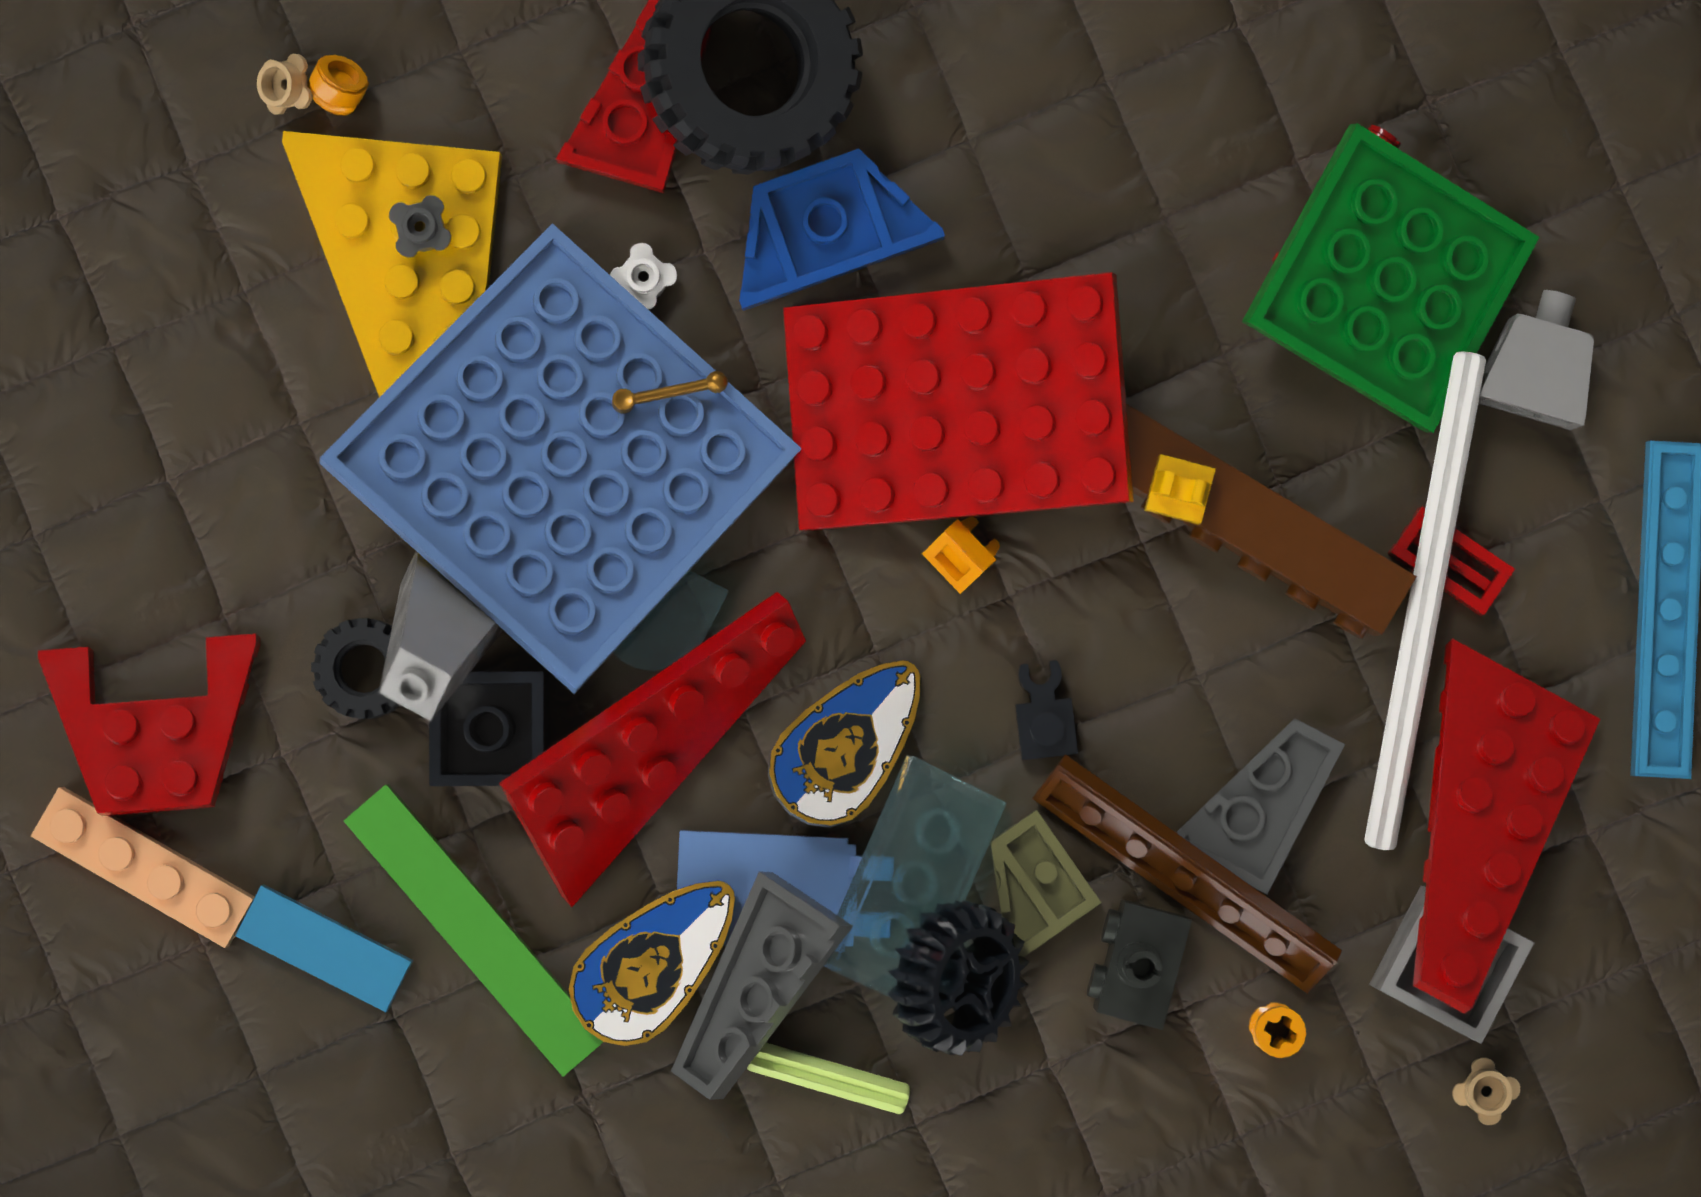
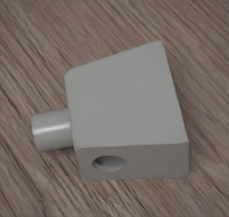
(1541, 365)

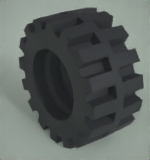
(329, 674)

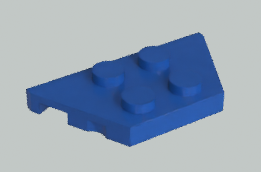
(827, 226)

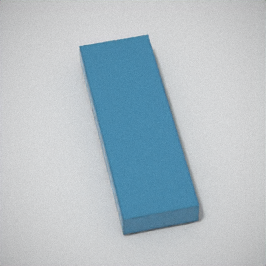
(324, 948)

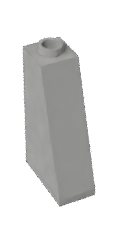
(433, 640)

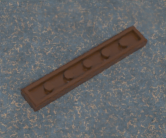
(1187, 874)

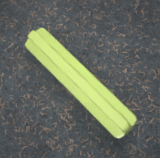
(831, 1078)

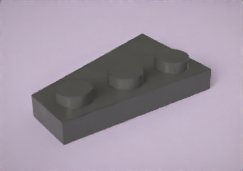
(1265, 805)

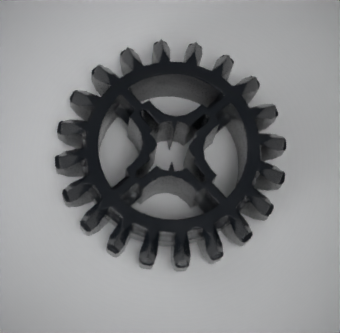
(943, 975)

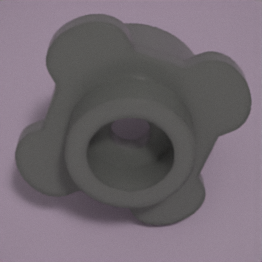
(434, 234)

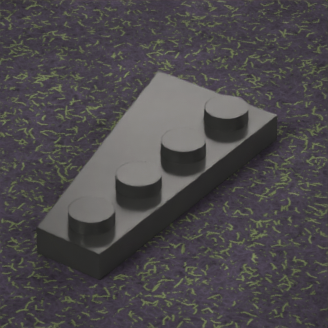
(760, 976)

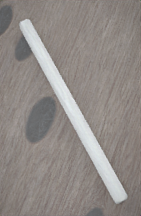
(1425, 600)

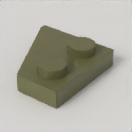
(1038, 882)

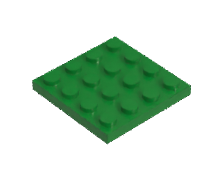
(1389, 277)

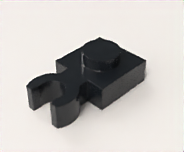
(1045, 724)

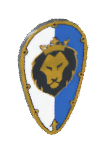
(845, 745)
(651, 963)

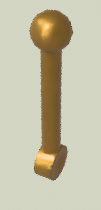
(624, 399)

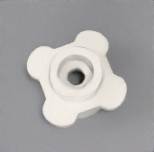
(659, 273)

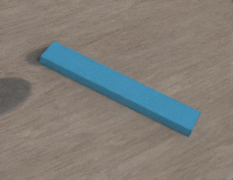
(1667, 611)

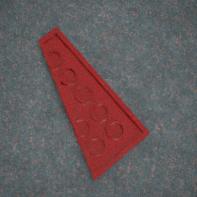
(620, 767)
(1493, 802)

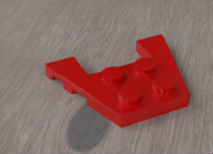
(152, 750)

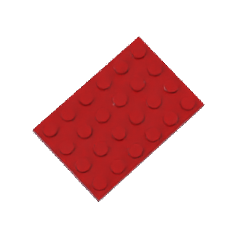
(959, 403)

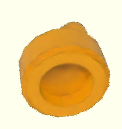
(337, 84)

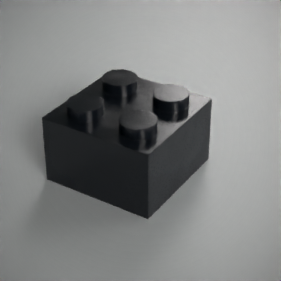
(489, 728)

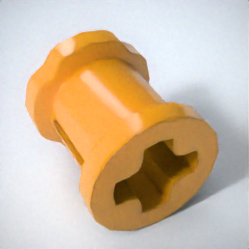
(1280, 1047)

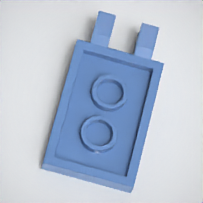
(810, 863)

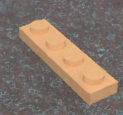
(143, 867)

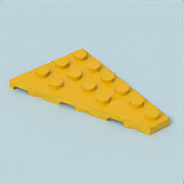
(392, 299)

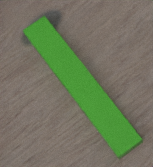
(472, 927)

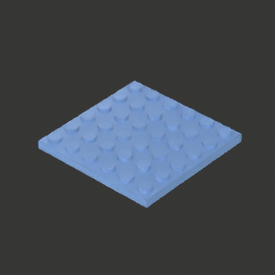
(529, 482)

